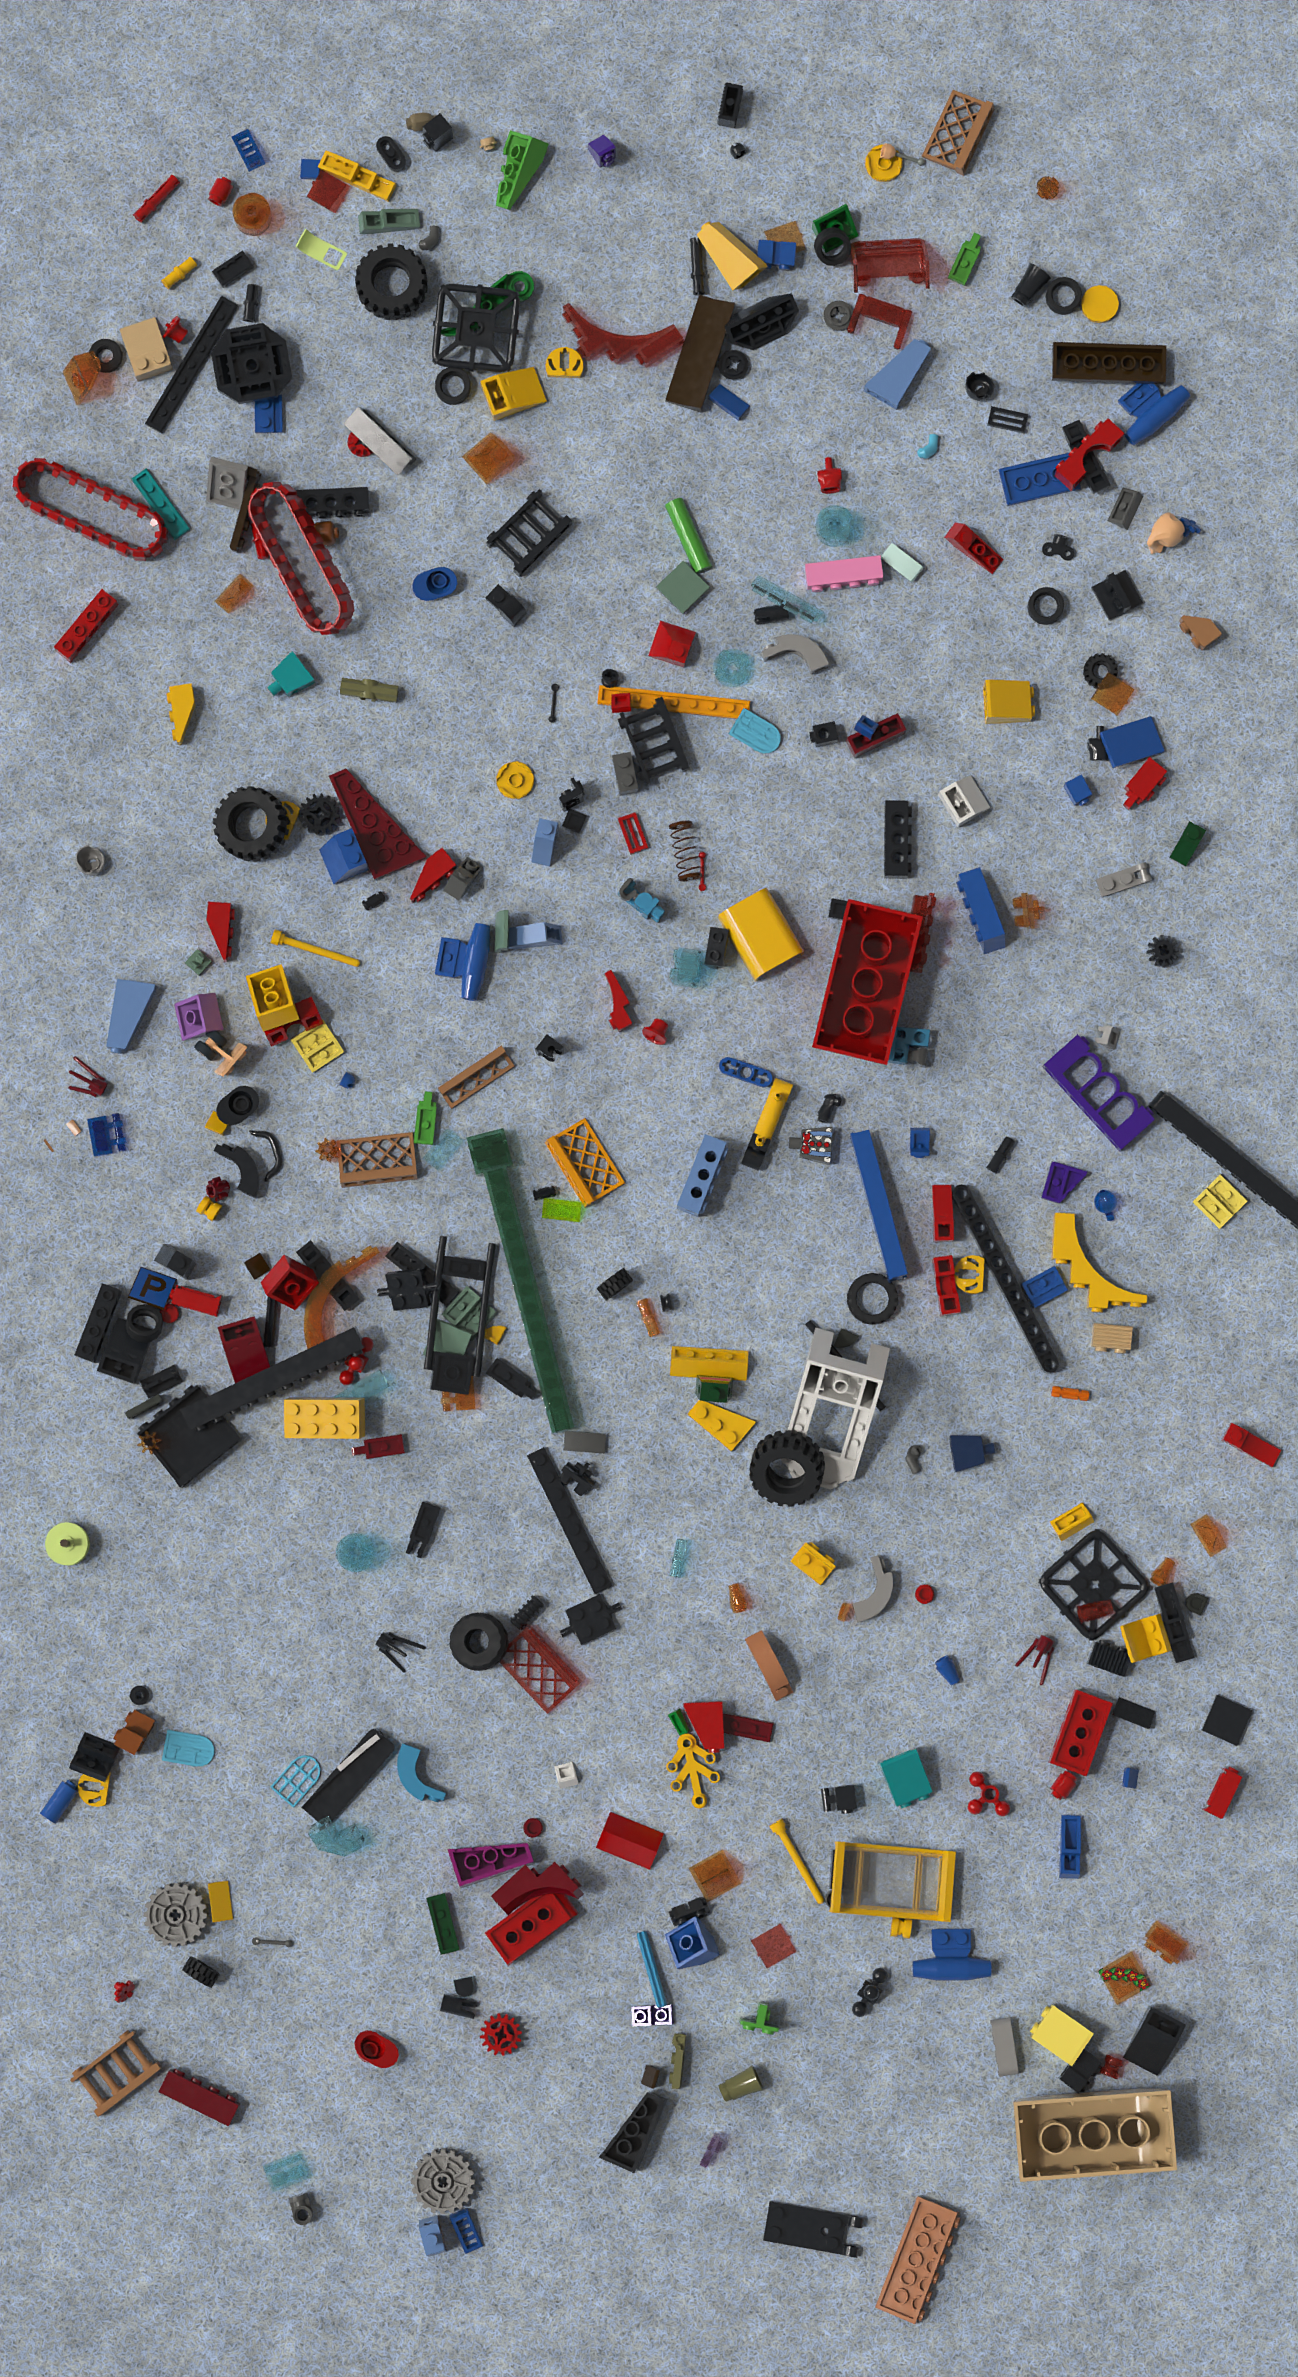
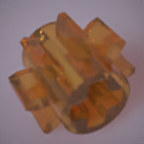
(1047, 187)
(333, 1150)
(154, 1440)

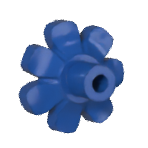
(1189, 526)

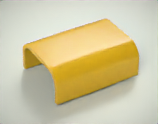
(760, 933)

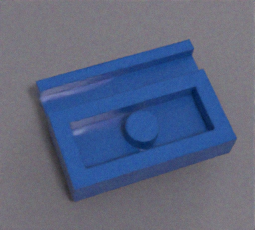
(269, 416)
(1044, 1287)

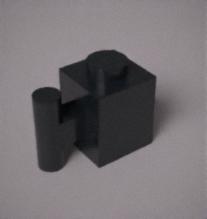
(843, 1797)

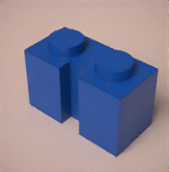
(777, 254)

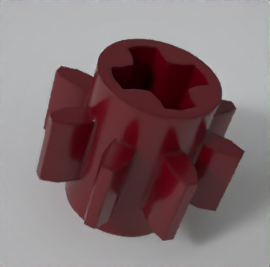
(218, 1188)

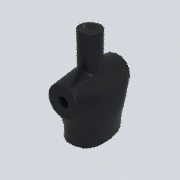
(1096, 747)

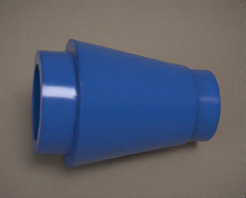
(947, 1669)

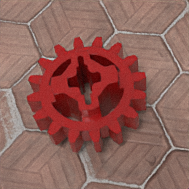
(491, 2031)

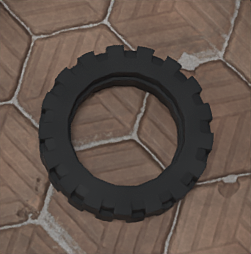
(858, 1313)

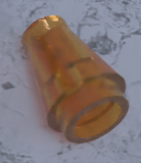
(1162, 1573)
(737, 1599)

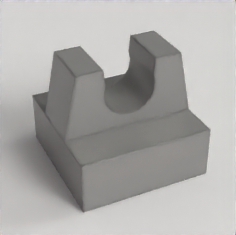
(1109, 1037)

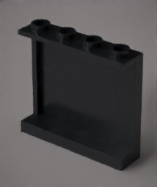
(184, 1450)

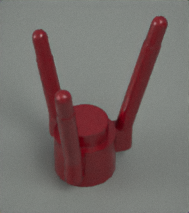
(96, 1085)
(1043, 1645)

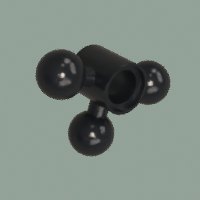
(869, 1992)

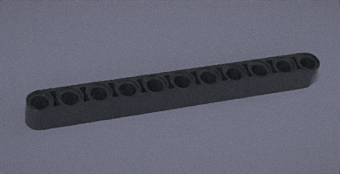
(1226, 1156)
(1005, 1289)

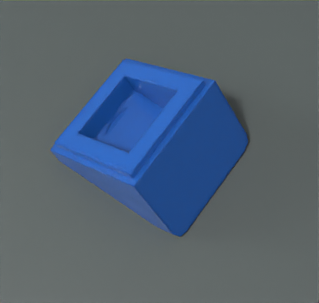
(1130, 1778)

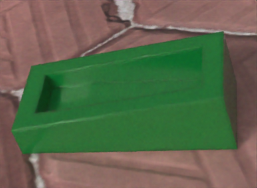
(679, 1722)

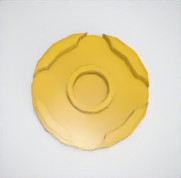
(885, 169)
(1099, 304)
(516, 787)

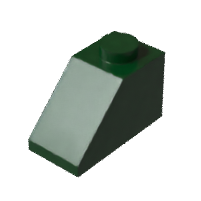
(1187, 843)

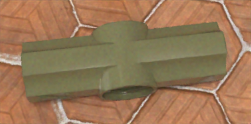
(369, 690)

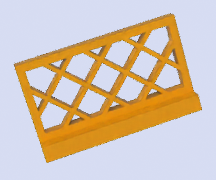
(570, 1171)

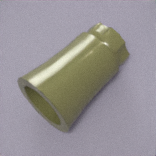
(741, 2085)

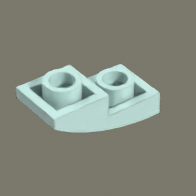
(902, 562)

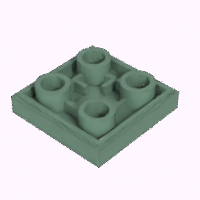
(682, 587)
(450, 1338)

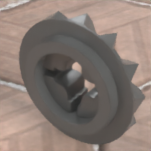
(830, 311)

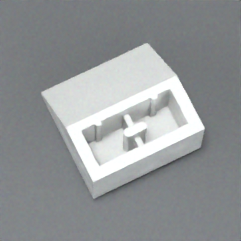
(963, 800)

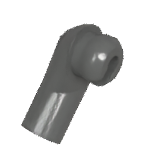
(430, 241)

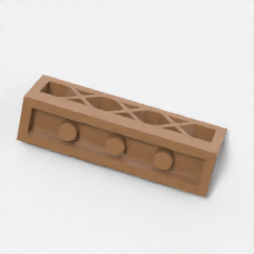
(471, 1071)

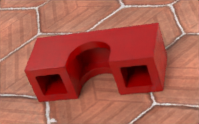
(308, 1017)
(945, 1285)

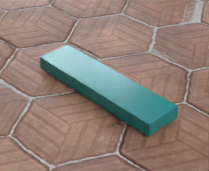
(160, 503)

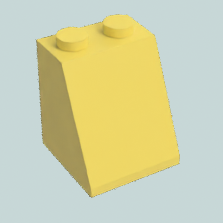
(1061, 2034)

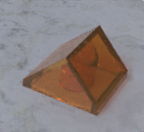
(714, 1875)

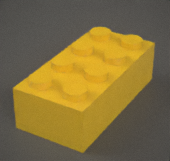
(324, 1417)

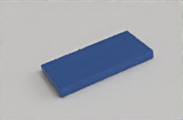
(1033, 480)

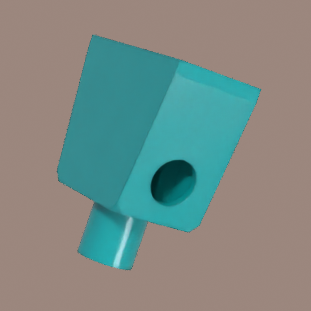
(290, 676)

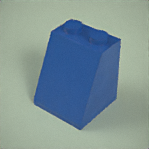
(343, 856)

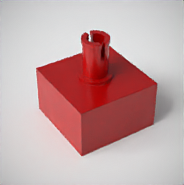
(289, 1282)

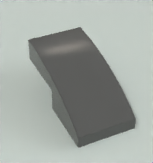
(584, 1442)

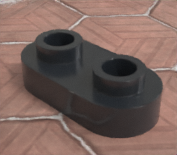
(391, 154)

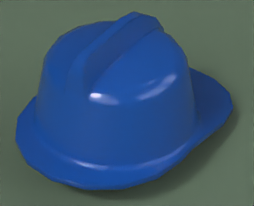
(434, 583)

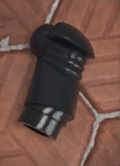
(826, 1109)

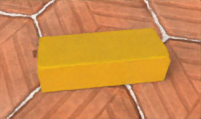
(1072, 1521)
(220, 1901)

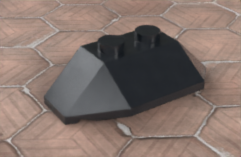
(762, 322)

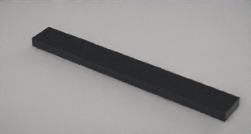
(191, 364)

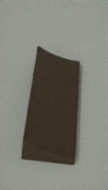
(700, 353)
(1109, 363)

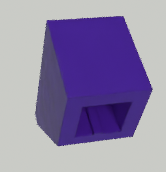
(602, 151)

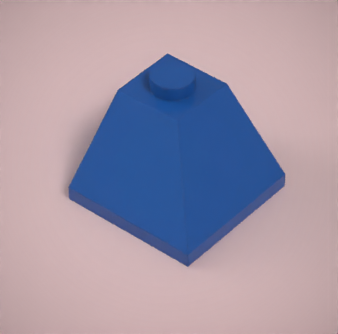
(691, 1944)

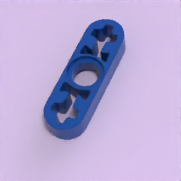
(742, 1064)

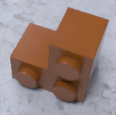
(134, 1734)

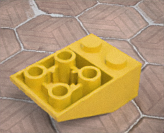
(512, 392)

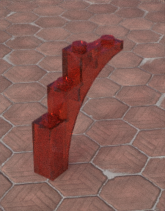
(647, 347)

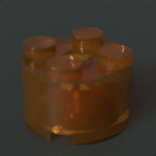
(254, 224)

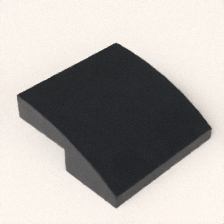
(94, 1757)

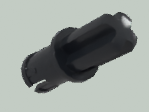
(250, 303)
(1000, 1155)

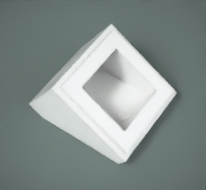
(566, 1775)

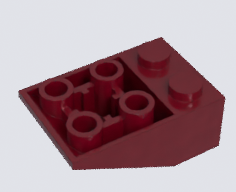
(244, 1348)

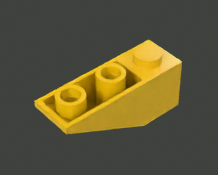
(183, 705)

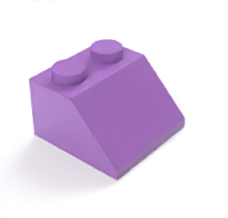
(198, 1016)

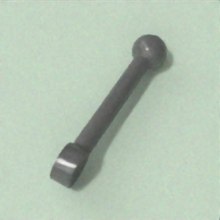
(256, 1941)

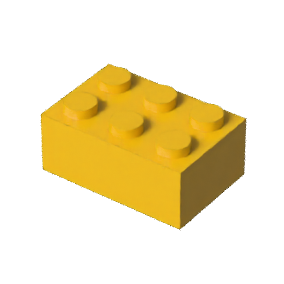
(272, 997)

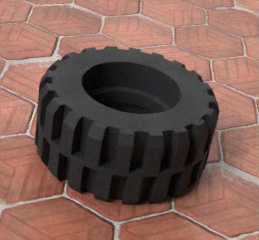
(396, 305)
(229, 813)
(781, 1489)

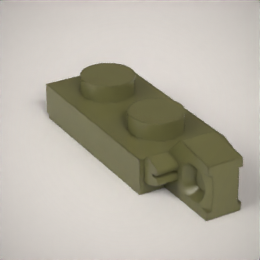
(677, 2059)

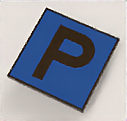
(152, 1288)

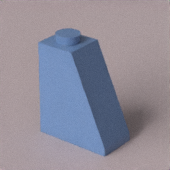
(544, 842)
(534, 935)

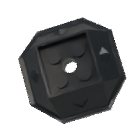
(246, 346)

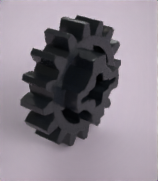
(308, 812)

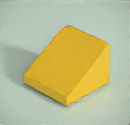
(215, 1125)

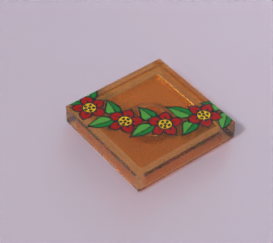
(1123, 1978)

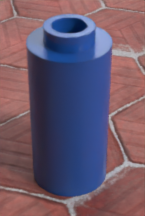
(59, 1801)

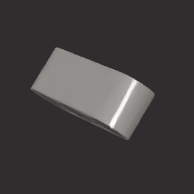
(1004, 2047)

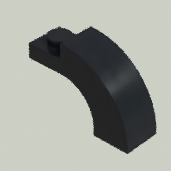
(249, 1173)

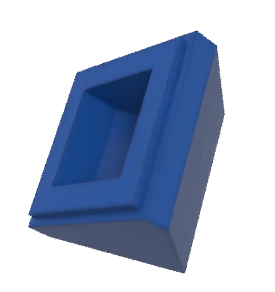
(866, 726)

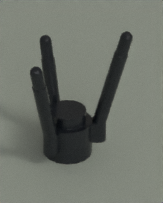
(386, 1643)

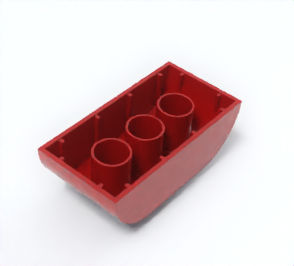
(867, 982)

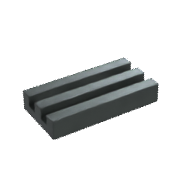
(143, 1407)

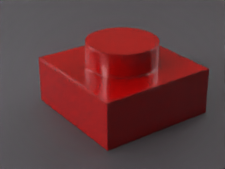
(621, 702)

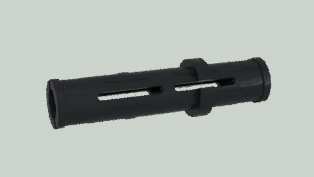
(697, 266)

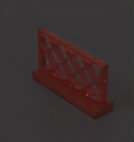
(552, 1659)

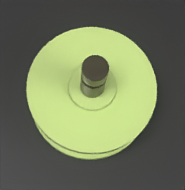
(67, 1544)

